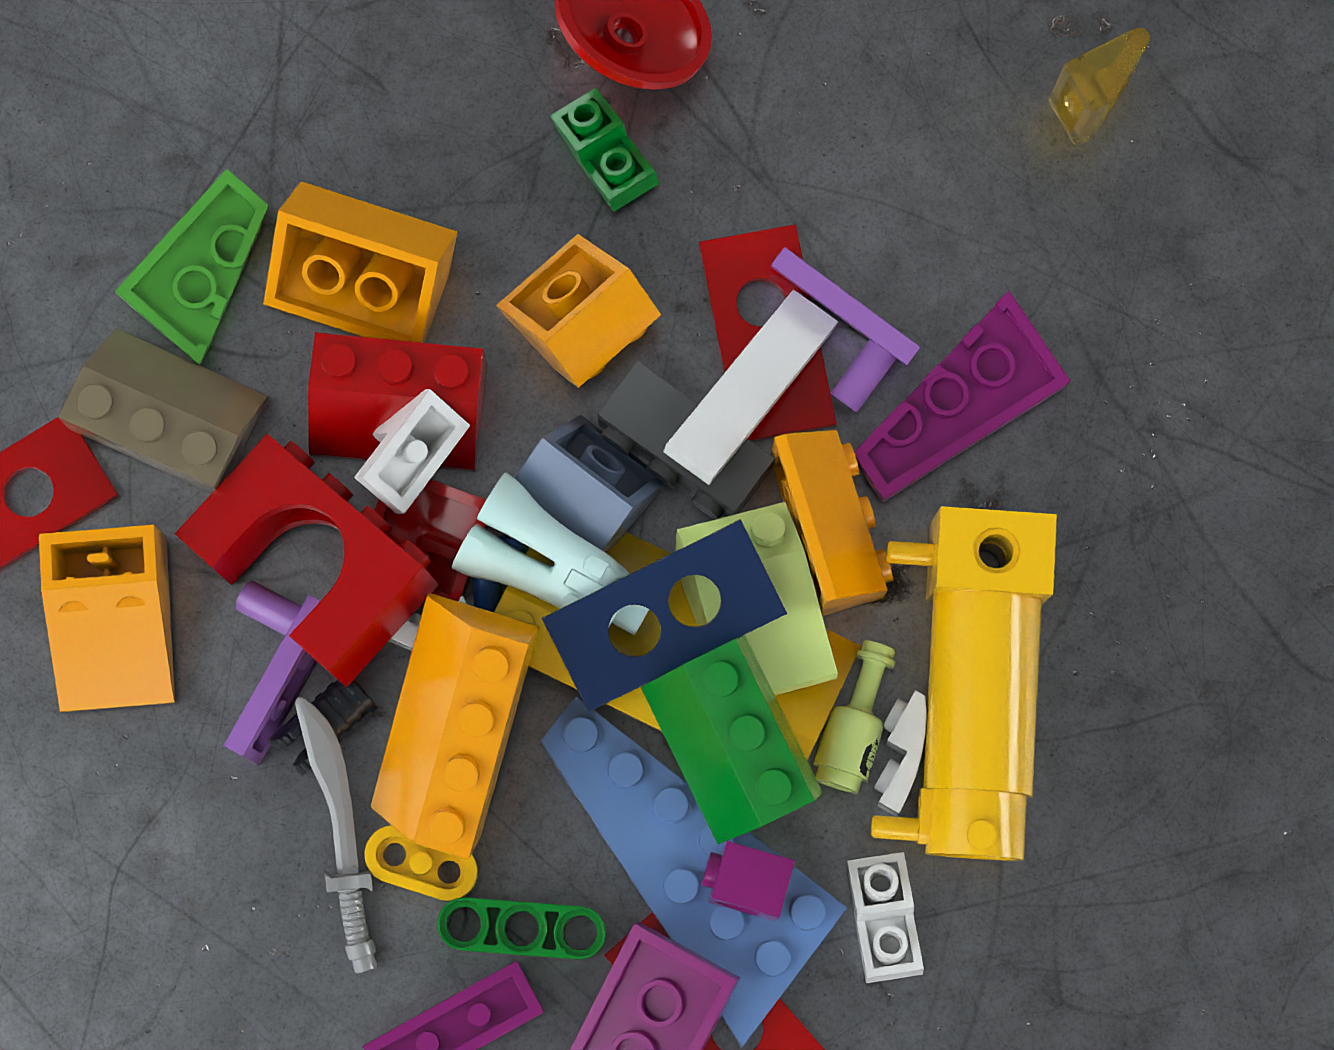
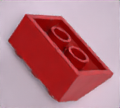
(367, 380)

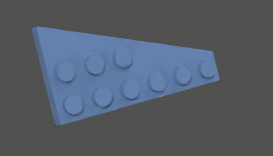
(665, 847)

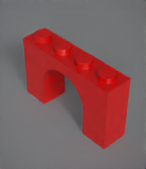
(378, 578)

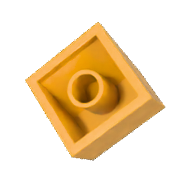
(580, 309)

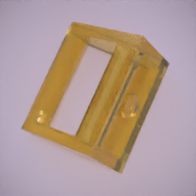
(1095, 82)

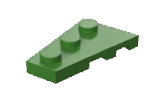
(197, 265)

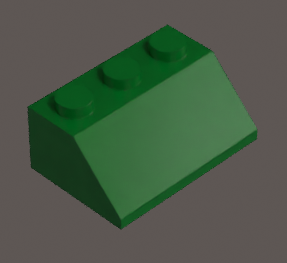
(732, 740)

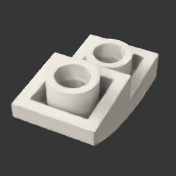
(907, 738)
(885, 917)

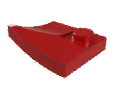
(437, 526)

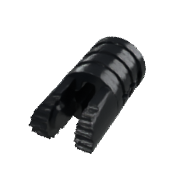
(342, 708)

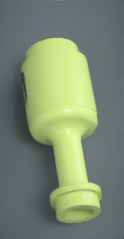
(853, 730)

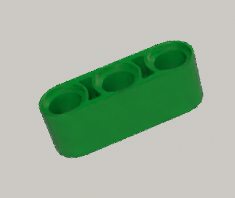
(494, 920)

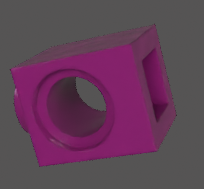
(748, 880)

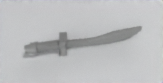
(330, 770)

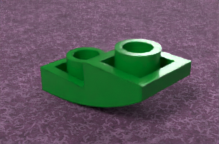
(604, 149)

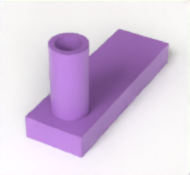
(884, 342)
(283, 676)

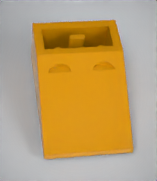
(108, 616)

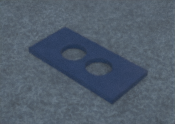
(582, 626)

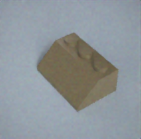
(162, 410)

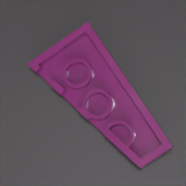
(975, 390)

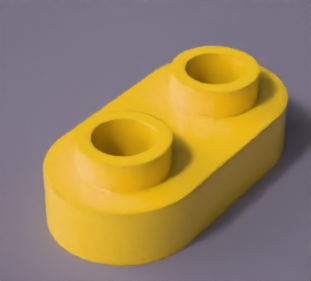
(420, 867)

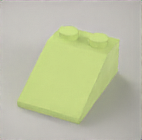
(796, 646)

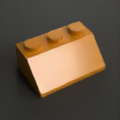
(357, 265)
(830, 518)

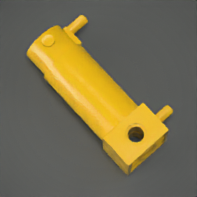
(979, 680)

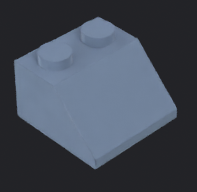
(588, 483)

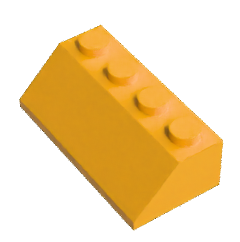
(452, 724)

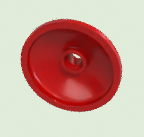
(638, 40)

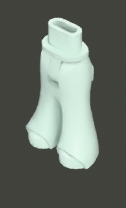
(578, 564)

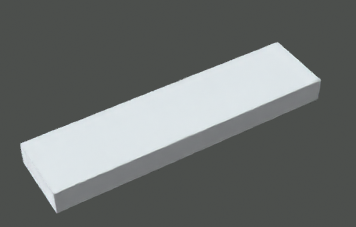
(750, 387)

